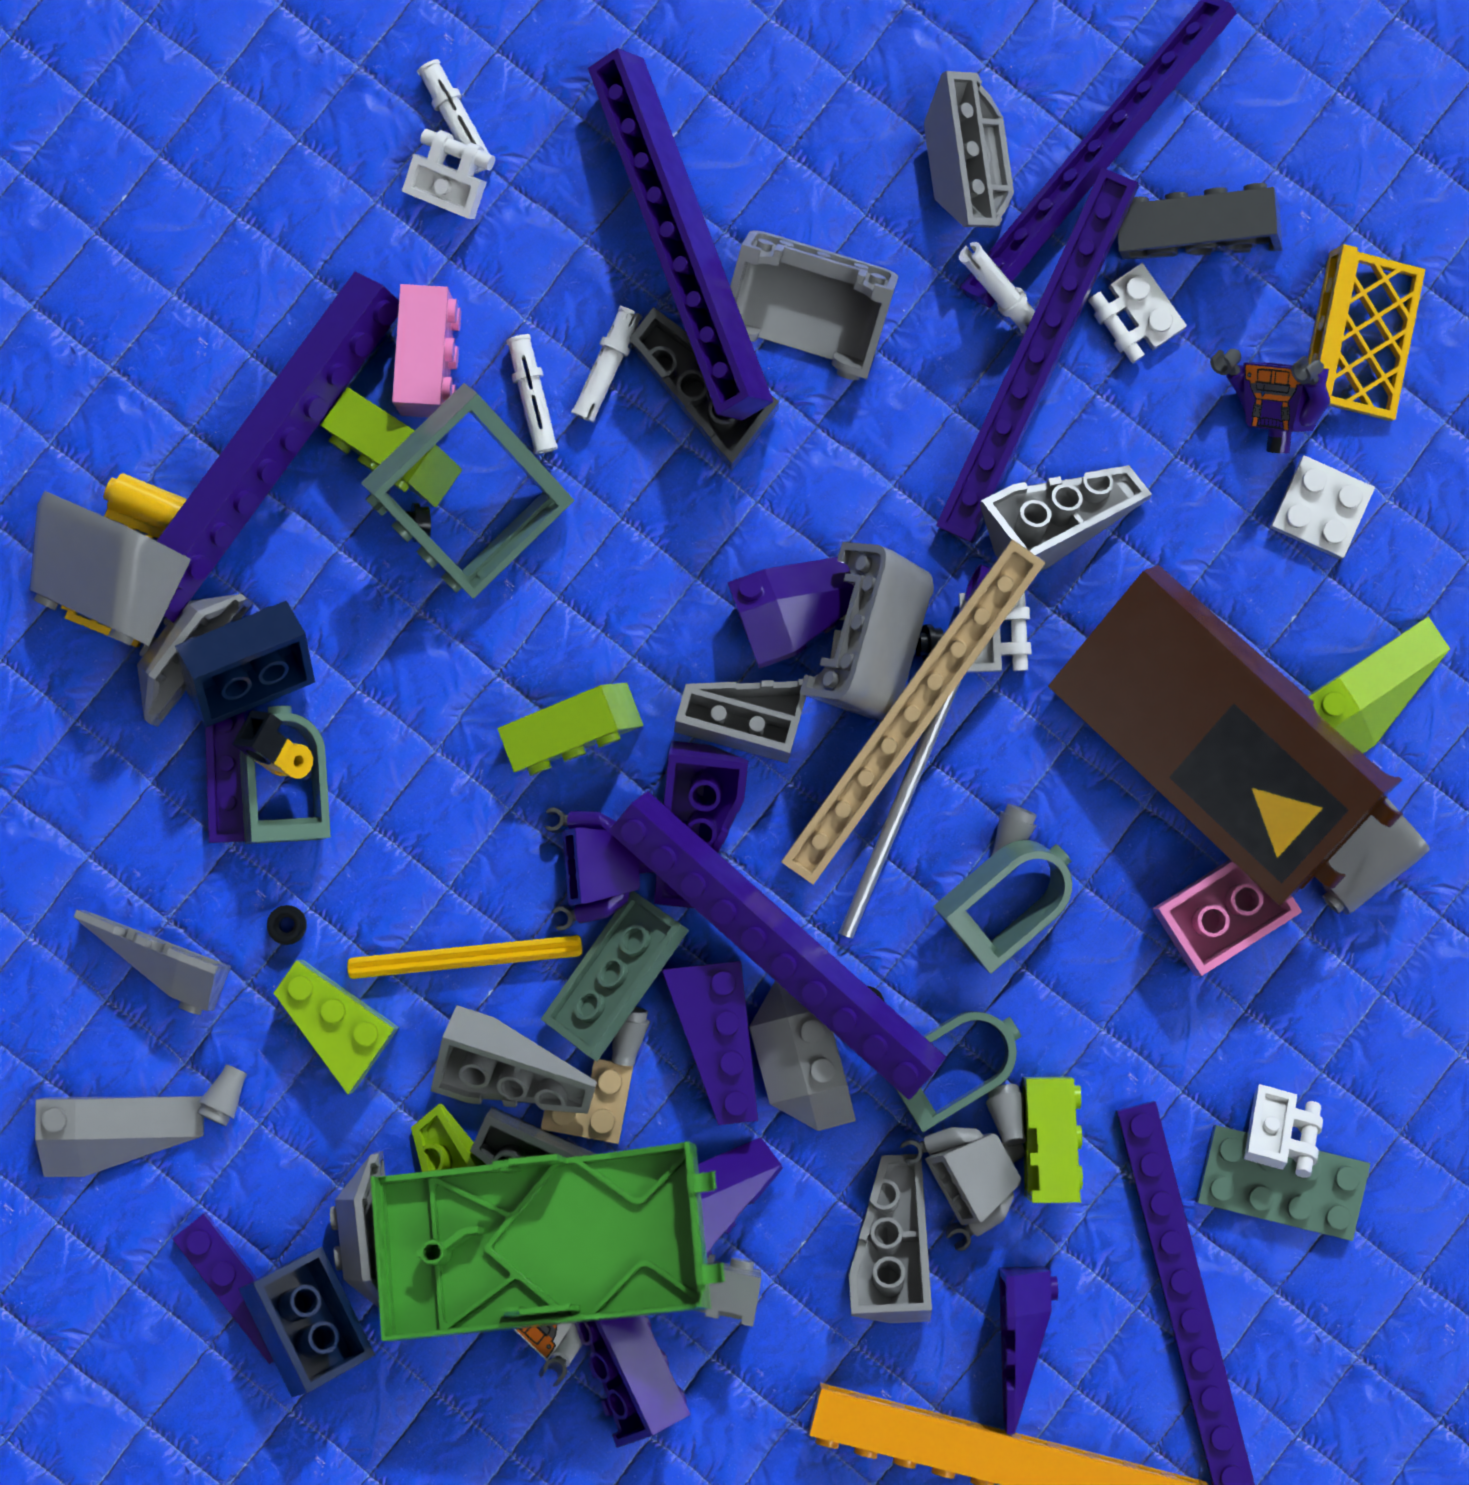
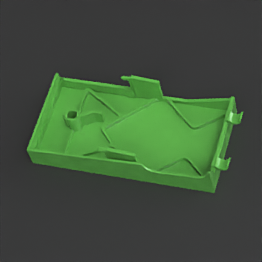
(542, 1242)

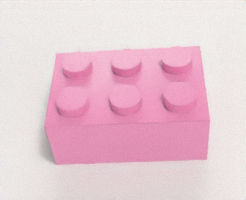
(425, 349)
(1220, 917)

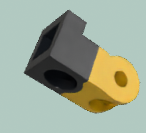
(271, 749)

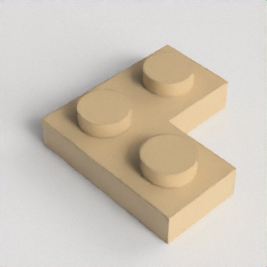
(606, 1109)

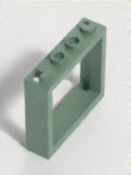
(513, 538)

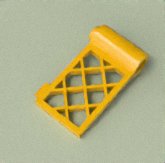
(140, 508)

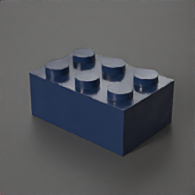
(245, 663)
(306, 1322)

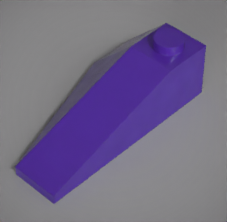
(790, 606)
(706, 794)
(740, 1181)
(1023, 1321)

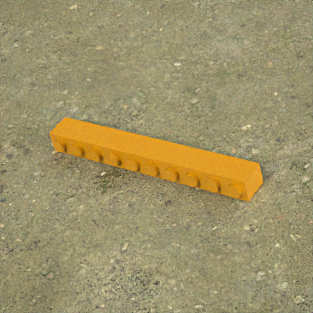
(965, 1446)

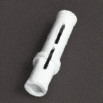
(447, 101)
(1010, 299)
(521, 349)
(606, 364)

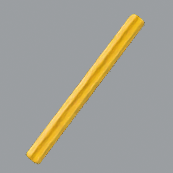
(464, 957)

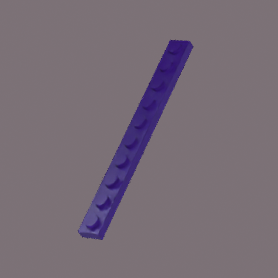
(1104, 142)
(1038, 353)
(1184, 1295)

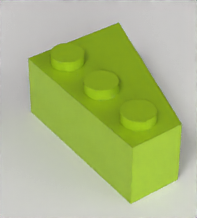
(376, 434)
(570, 727)
(335, 1022)
(1052, 1140)

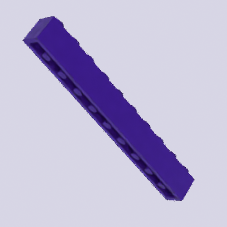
(680, 235)
(277, 430)
(777, 944)

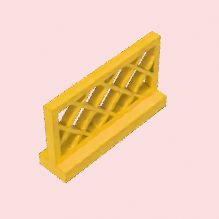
(1333, 317)

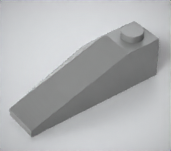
(1061, 514)
(175, 970)
(101, 1132)
(891, 1259)

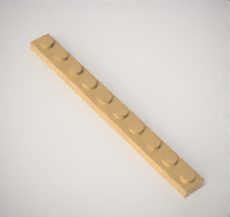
(913, 711)

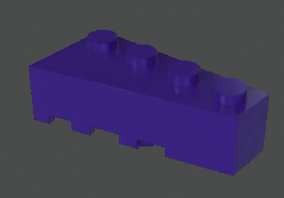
(716, 1027)
(634, 1377)

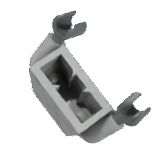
(973, 1175)

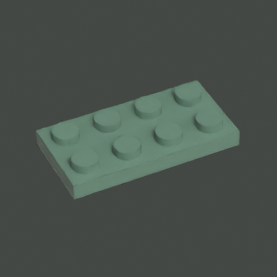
(614, 975)
(1321, 1203)

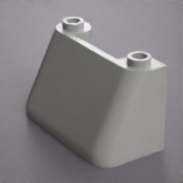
(812, 300)
(102, 569)
(876, 633)
(1372, 861)

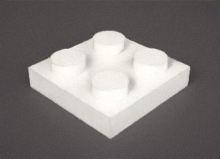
(1322, 507)

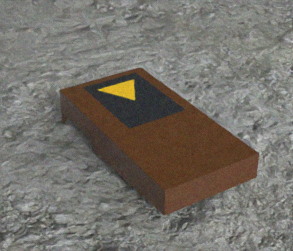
(1223, 736)

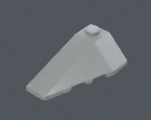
(494, 1062)

